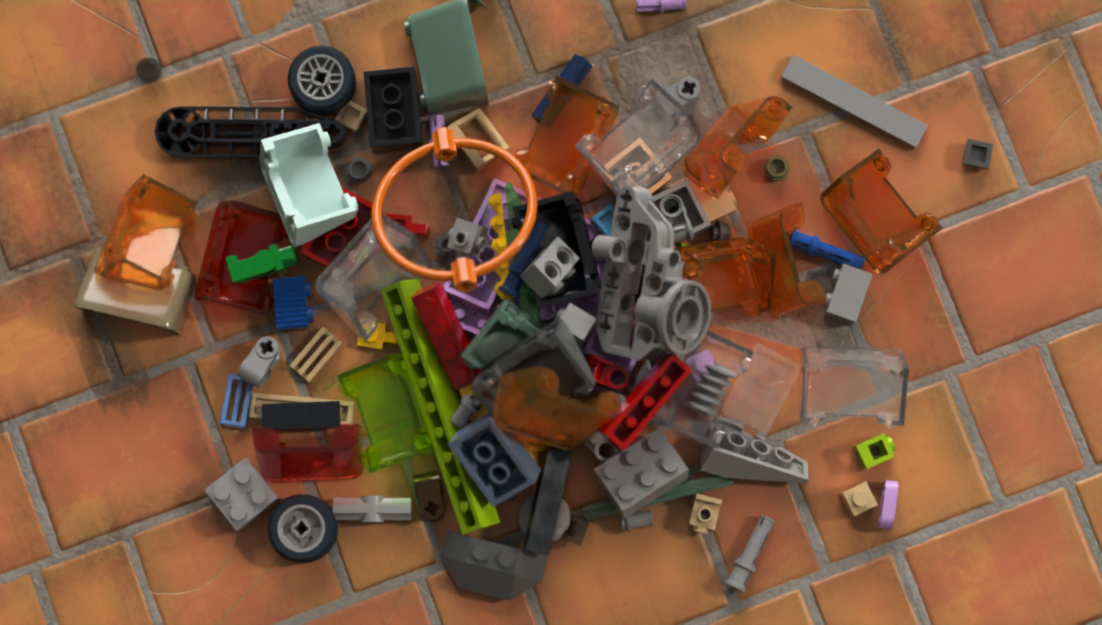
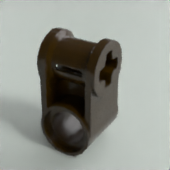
(429, 491)

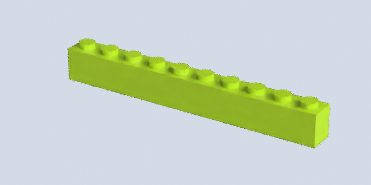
(437, 403)

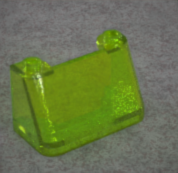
(388, 412)

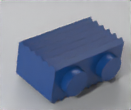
(292, 303)

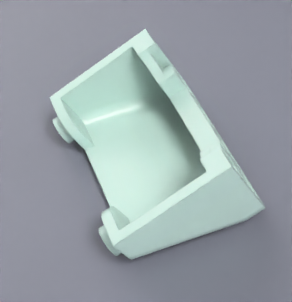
(305, 183)

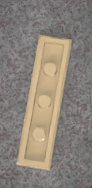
(258, 399)

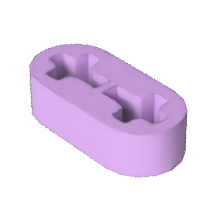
(888, 504)

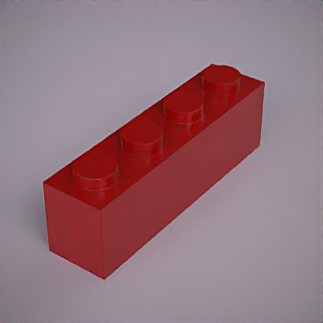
(445, 332)
(645, 400)

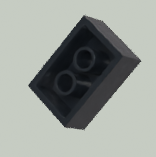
(393, 109)

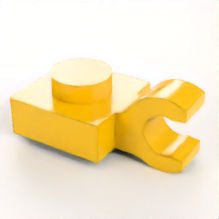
(378, 338)

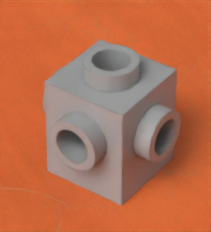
(467, 238)

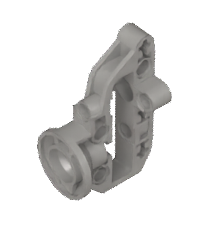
(671, 310)

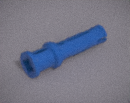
(813, 246)

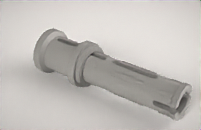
(745, 564)

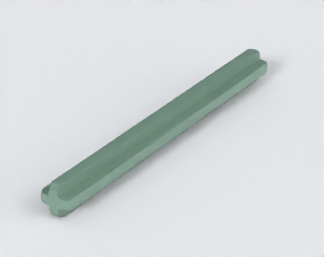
(681, 490)

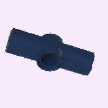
(574, 72)

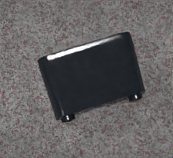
(564, 219)

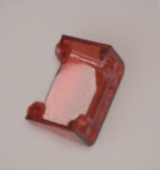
(241, 232)
(310, 463)

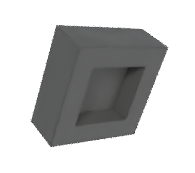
(977, 154)

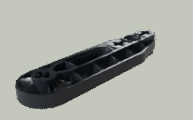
(177, 146)

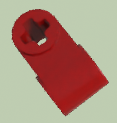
(604, 371)

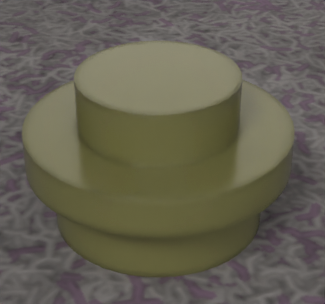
(776, 168)

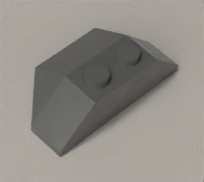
(491, 566)

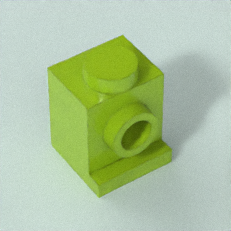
(885, 447)

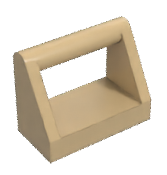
(471, 154)

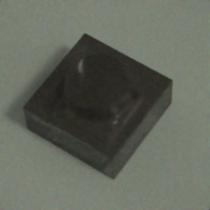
(576, 529)

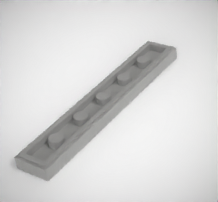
(854, 101)

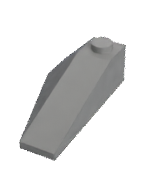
(751, 458)

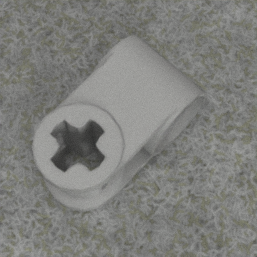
(676, 90)
(678, 220)
(258, 366)

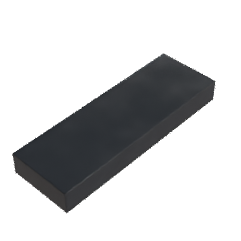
(301, 415)

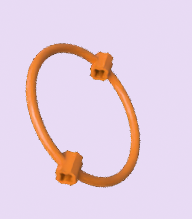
(463, 269)

